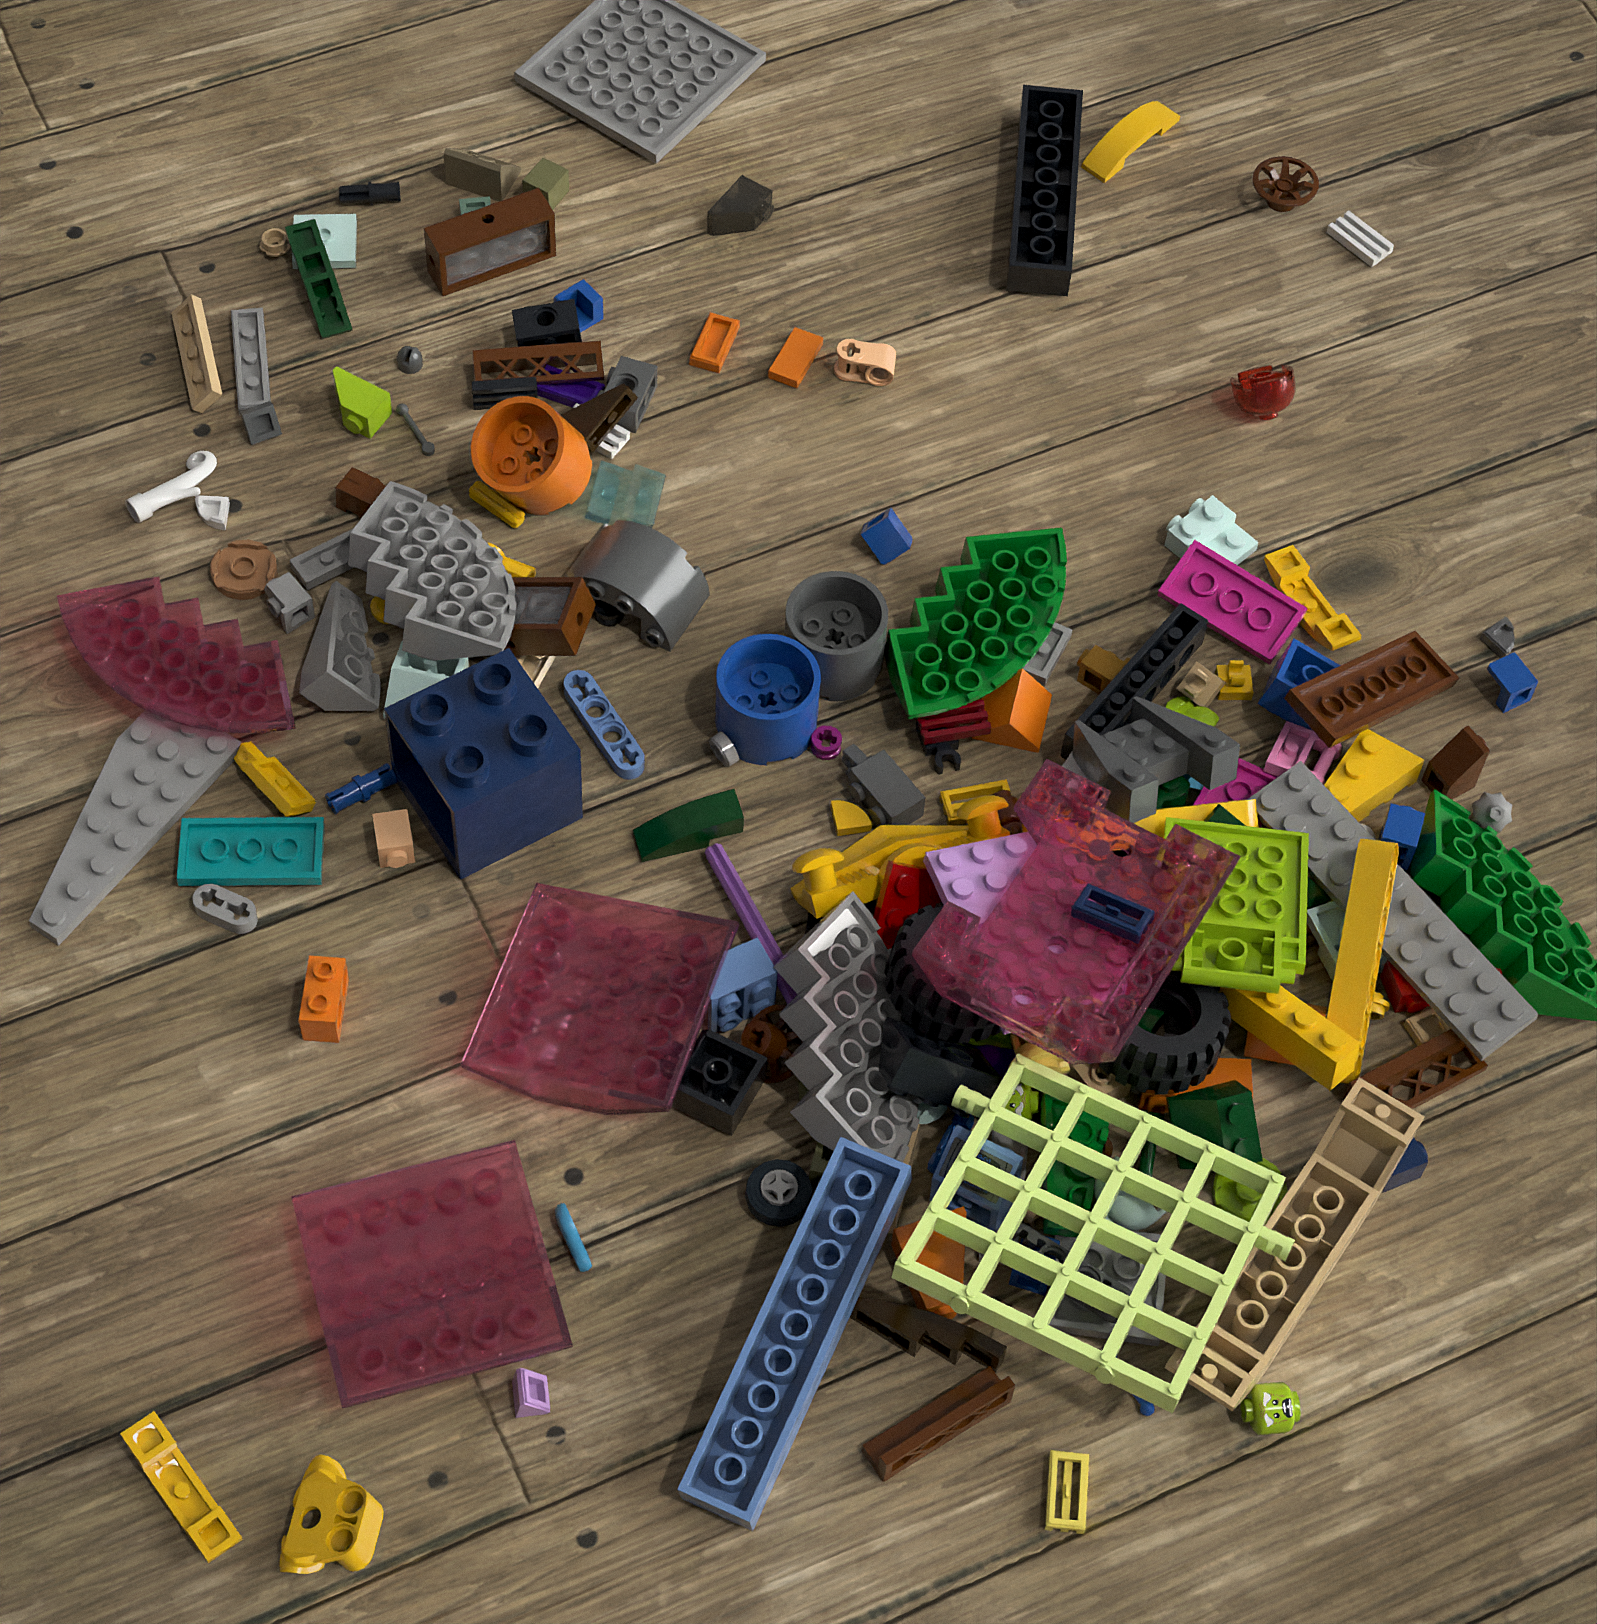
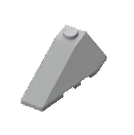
(338, 663)

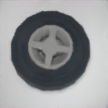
(781, 1179)

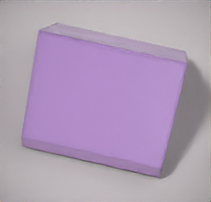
(530, 1393)

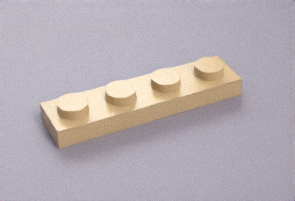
(196, 353)

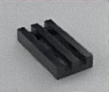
(490, 392)

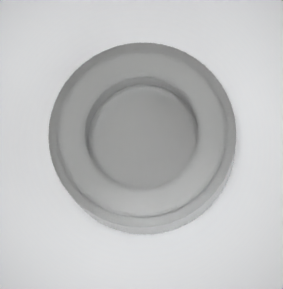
(723, 749)

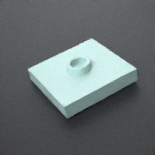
(338, 236)

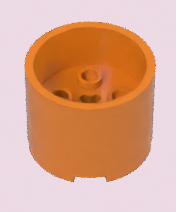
(514, 438)

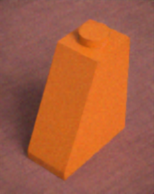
(938, 1254)

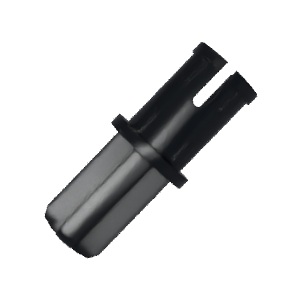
(370, 193)

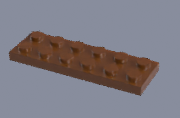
(1371, 688)

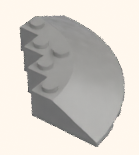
(434, 576)
(841, 1022)

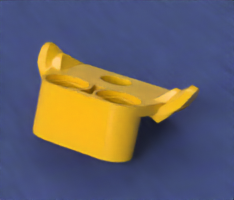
(328, 1490)

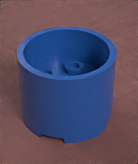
(767, 697)

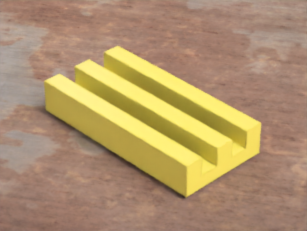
(1065, 1523)

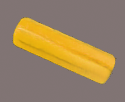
(496, 504)

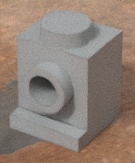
(289, 602)

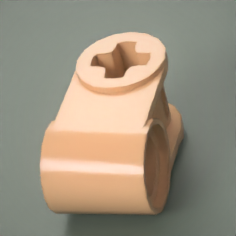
(868, 363)

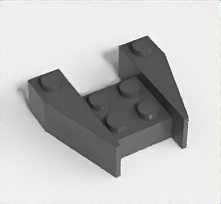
(1152, 752)

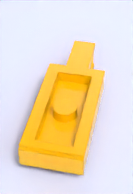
(274, 780)

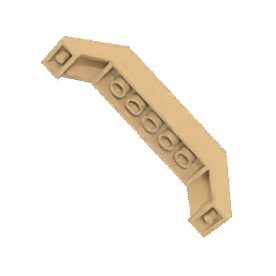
(1322, 1217)

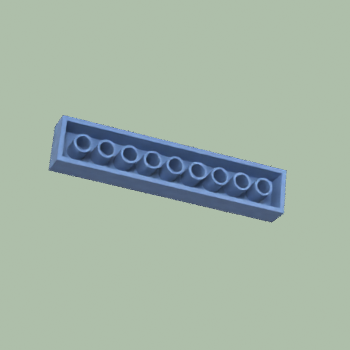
(795, 1334)

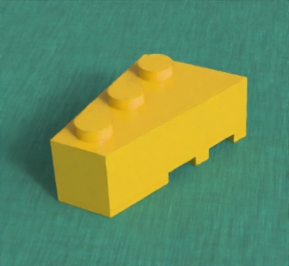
(1372, 773)

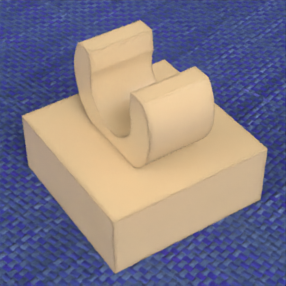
(1201, 685)

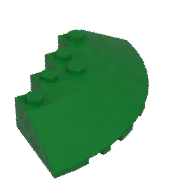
(981, 622)
(1505, 911)

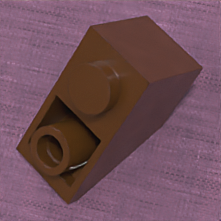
(1457, 764)

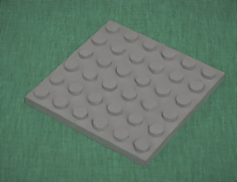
(640, 71)

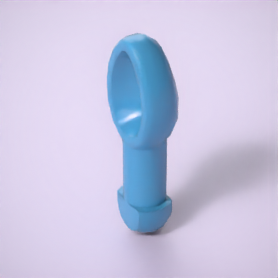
(572, 1238)

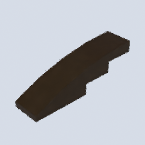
(913, 1328)

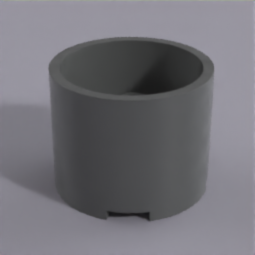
(844, 628)

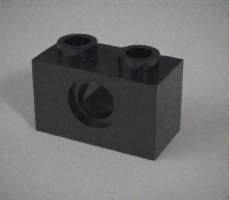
(547, 324)

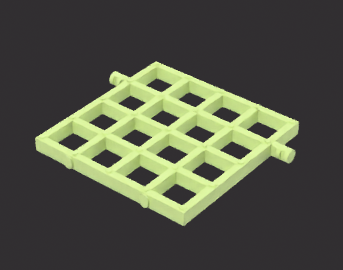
(1091, 1227)

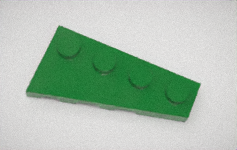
(1063, 1179)

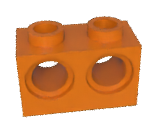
(323, 999)

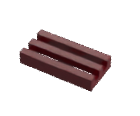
(952, 719)

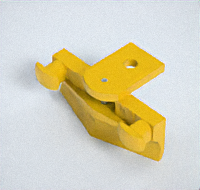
(862, 866)

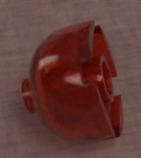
(1264, 391)

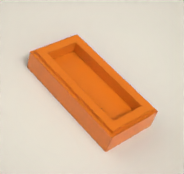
(714, 342)
(795, 357)

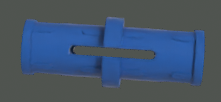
(361, 788)

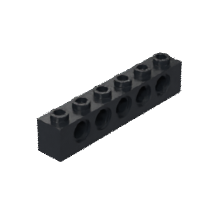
(1144, 673)

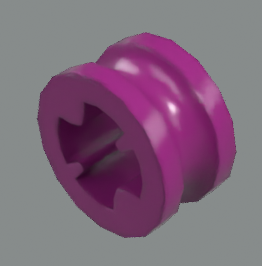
(834, 748)

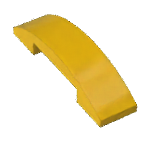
(1126, 137)
(1321, 621)
(180, 1487)

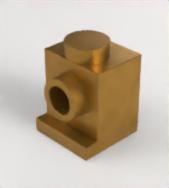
(1098, 668)

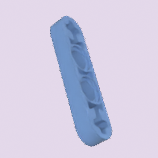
(607, 722)

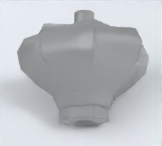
(1492, 811)

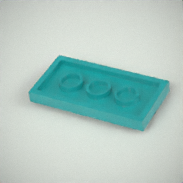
(251, 851)

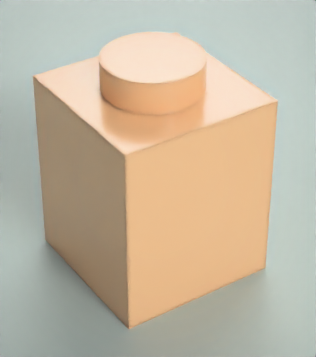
(393, 838)

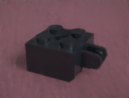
(720, 1081)

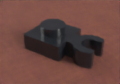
(943, 751)

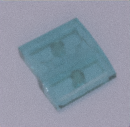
(625, 494)

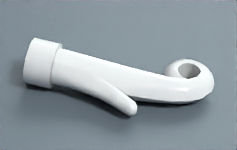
(143, 505)

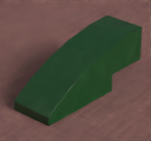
(690, 826)

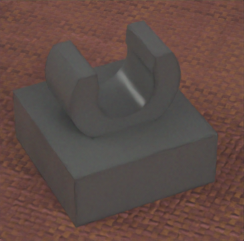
(260, 422)

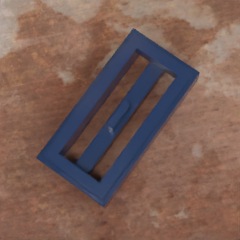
(1109, 917)

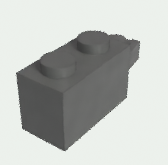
(882, 788)

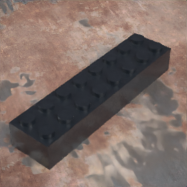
(1045, 191)

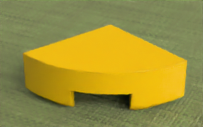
(849, 818)

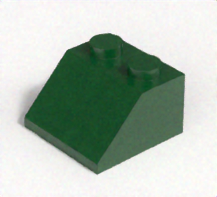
(1218, 1115)

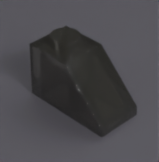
(740, 208)

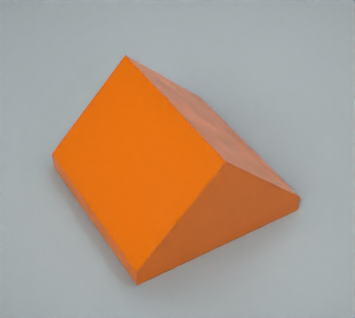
(1017, 713)

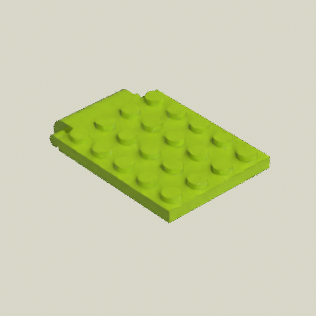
(1259, 918)

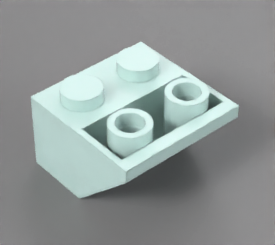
(415, 673)

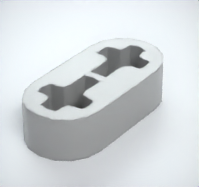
(227, 905)

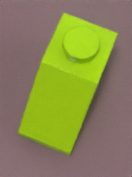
(361, 404)

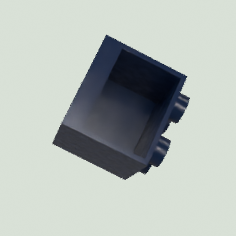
(485, 762)

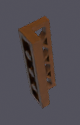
(537, 357)
(1421, 1058)
(938, 1423)

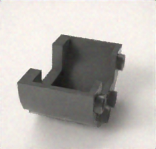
(643, 577)

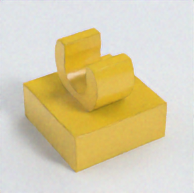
(1237, 679)

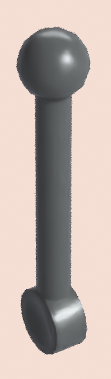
(427, 447)

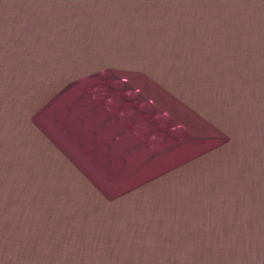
(599, 1001)
(430, 1273)

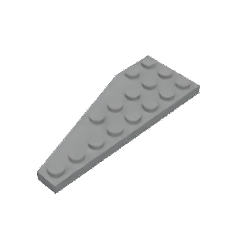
(139, 795)

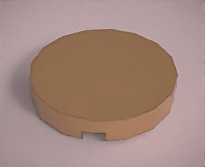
(243, 569)

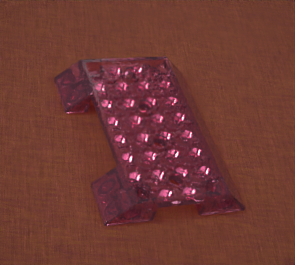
(1102, 983)

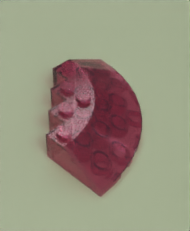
(174, 662)

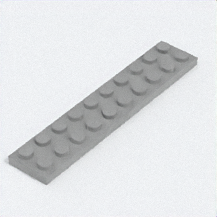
(1418, 935)

